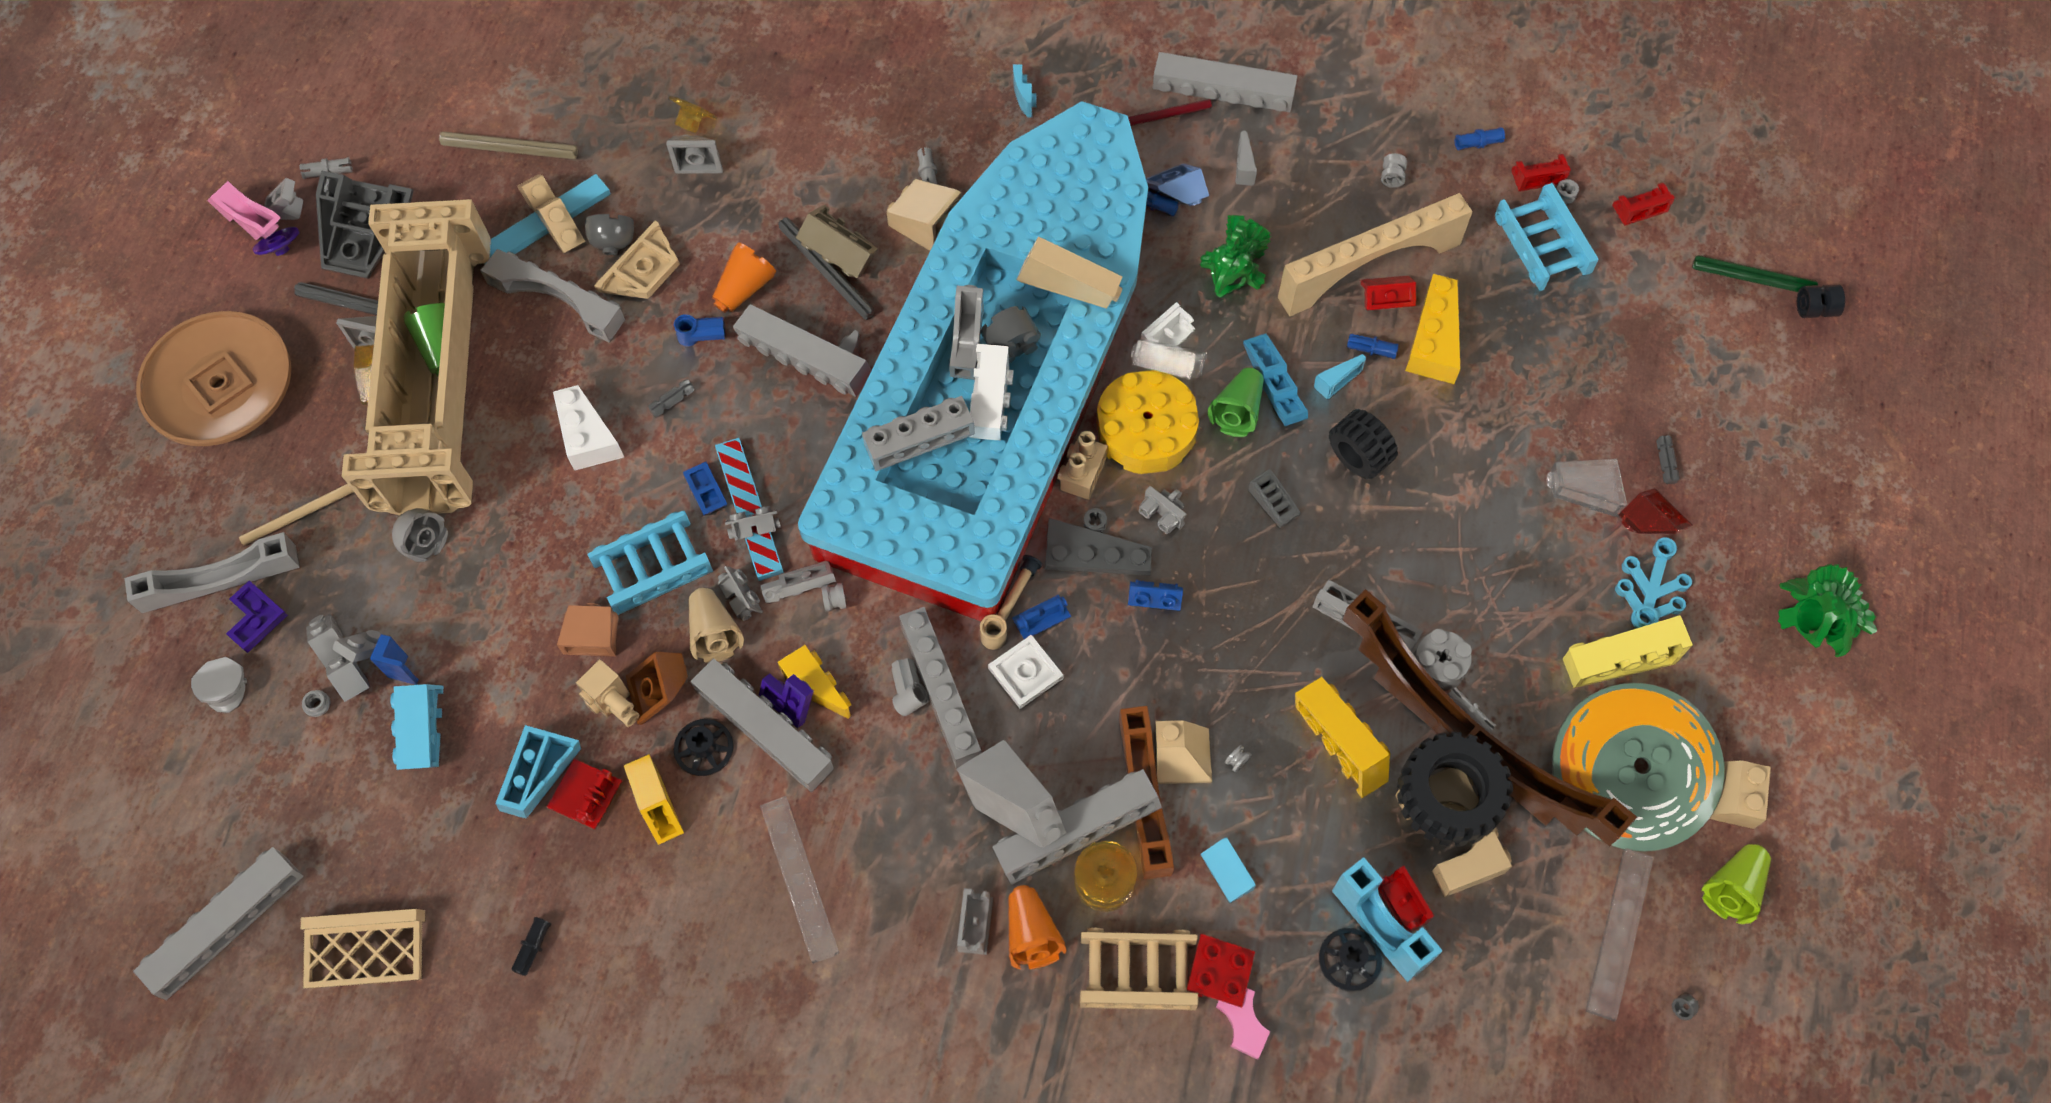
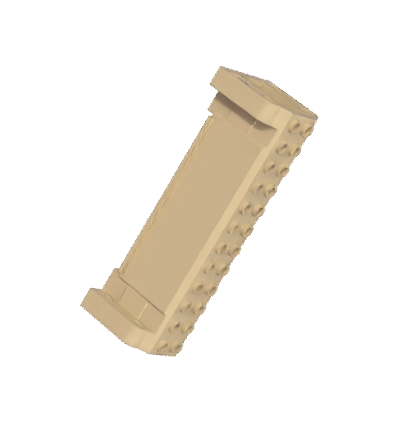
(410, 411)

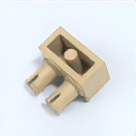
(1083, 466)
(606, 693)

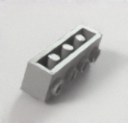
(918, 433)

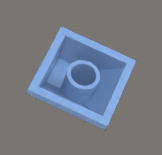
(1180, 183)

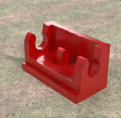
(1540, 174)
(1643, 205)
(1404, 900)

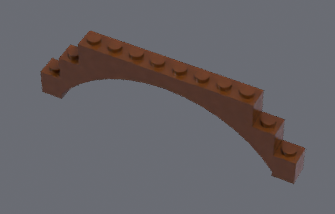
(1412, 685)

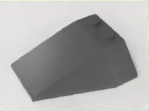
(343, 221)

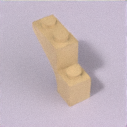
(551, 213)

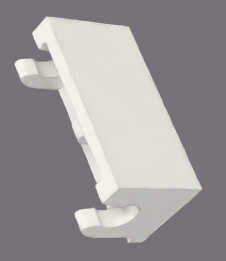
(1171, 327)

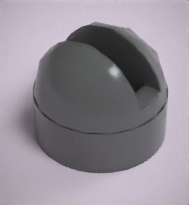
(1680, 1011)

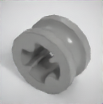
(1571, 187)
(1238, 758)

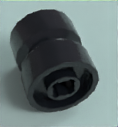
(1823, 301)

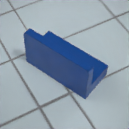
(391, 660)

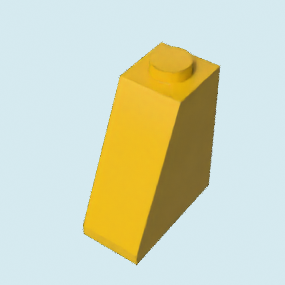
(653, 799)

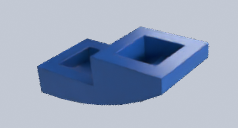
(705, 488)

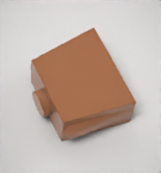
(589, 631)

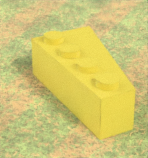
(1628, 652)

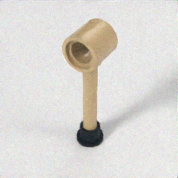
(998, 621)

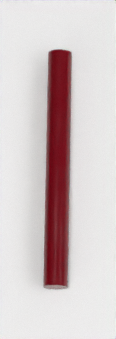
(1170, 112)

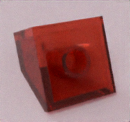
(1653, 515)

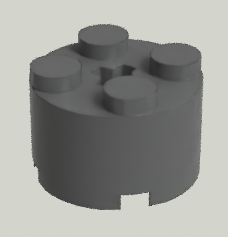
(1012, 329)

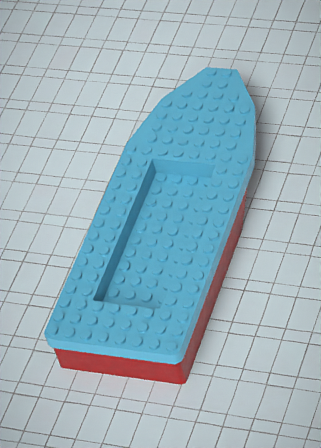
(964, 513)

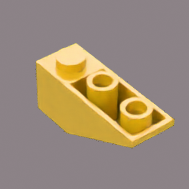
(807, 668)

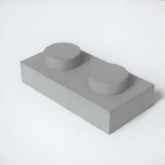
(357, 646)

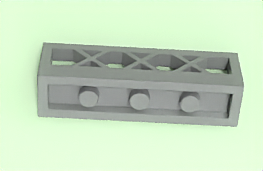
(1336, 609)

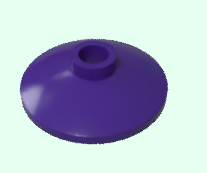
(276, 242)

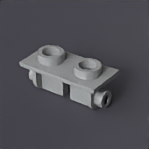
(762, 520)
(746, 600)

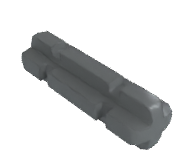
(671, 397)
(1667, 459)

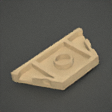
(641, 267)

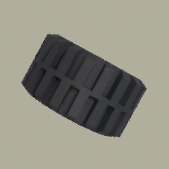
(1363, 444)

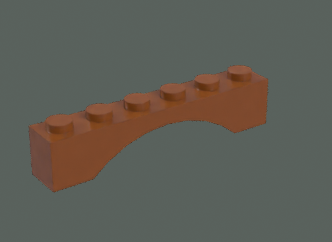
(1151, 829)

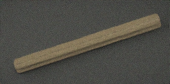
(508, 145)

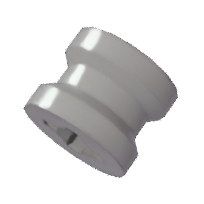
(834, 597)

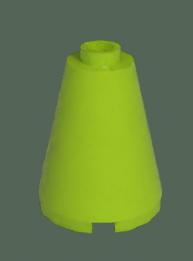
(1739, 885)

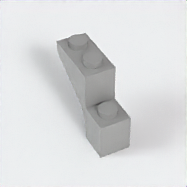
(967, 331)
(342, 673)

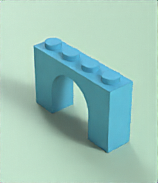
(1360, 896)

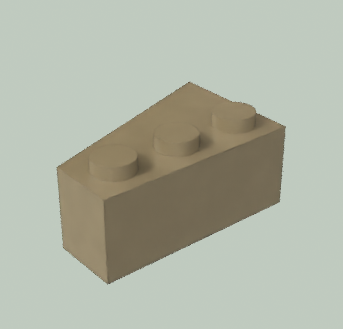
(836, 242)

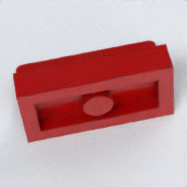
(1389, 292)

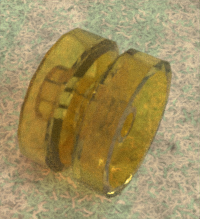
(1119, 885)

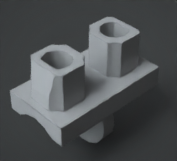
(1167, 506)

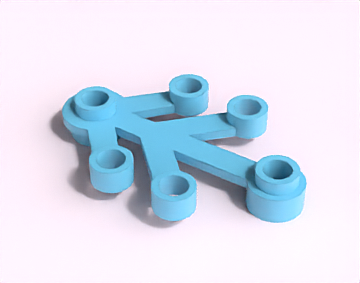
(1652, 588)

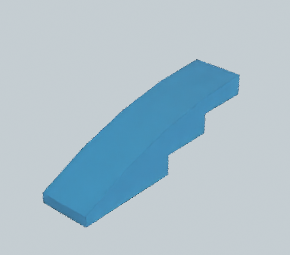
(1277, 382)

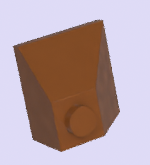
(656, 683)

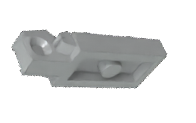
(798, 581)

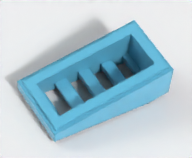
(1337, 377)

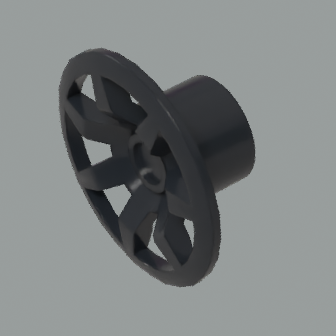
(702, 744)
(1351, 958)

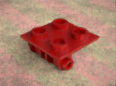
(584, 793)
(1221, 970)

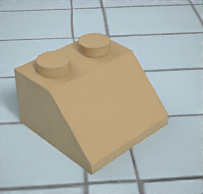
(1743, 794)

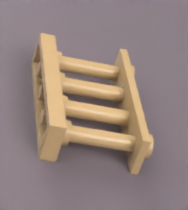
(1123, 996)

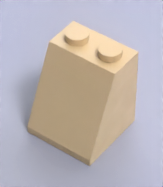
(922, 211)

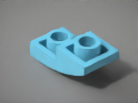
(1023, 91)

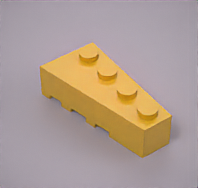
(1436, 340)
(1344, 735)

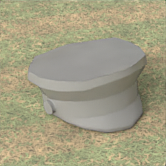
(220, 684)

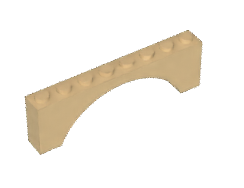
(1434, 226)

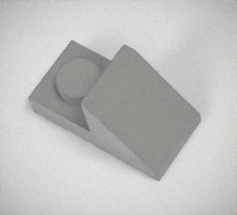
(284, 201)

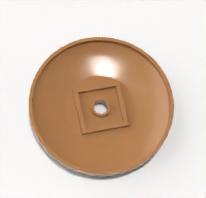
(185, 363)

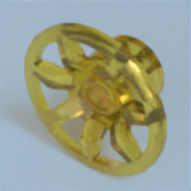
(690, 115)

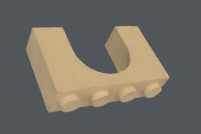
(1485, 857)

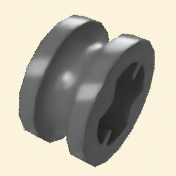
(1097, 513)

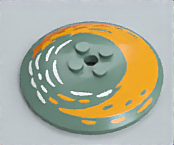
(1652, 723)

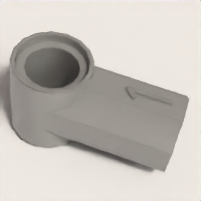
(910, 693)

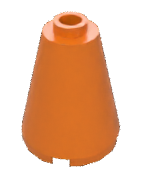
(741, 278)
(1032, 931)

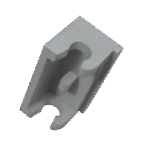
(975, 922)

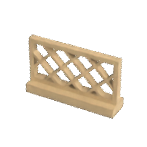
(360, 923)

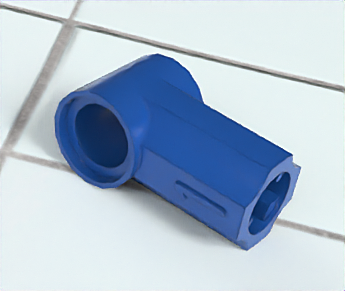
(700, 329)

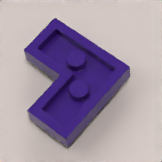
(260, 617)
(790, 698)

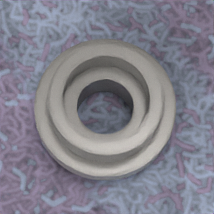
(311, 698)

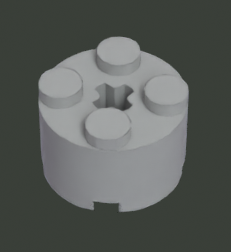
(1451, 650)

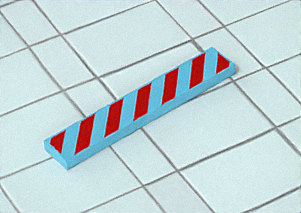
(747, 500)

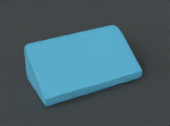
(1228, 870)

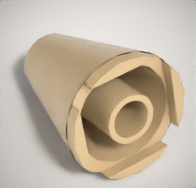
(711, 627)

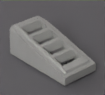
(1245, 168)

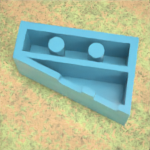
(416, 726)
(534, 769)

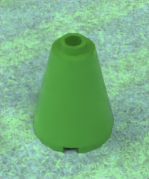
(426, 330)
(1238, 404)

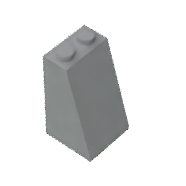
(1011, 795)

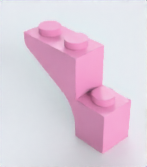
(248, 214)

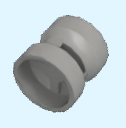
(1394, 168)

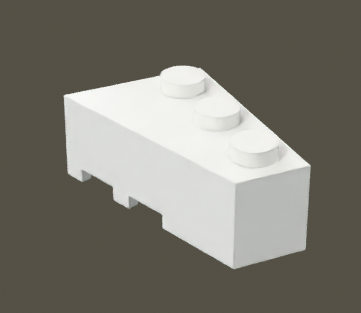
(990, 391)
(583, 431)

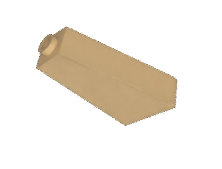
(1069, 274)

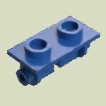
(1162, 597)
(1042, 616)

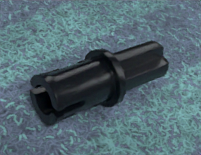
(530, 946)

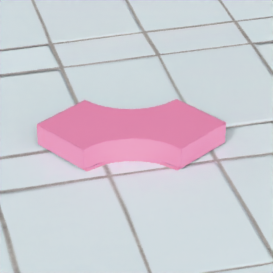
(1248, 1033)

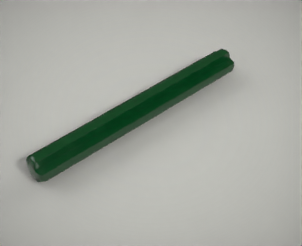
(1750, 274)

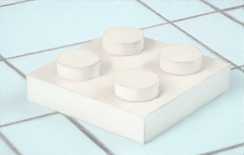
(1025, 671)

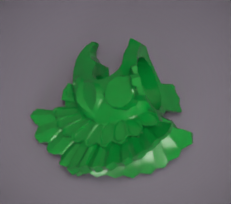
(1235, 258)
(1829, 607)

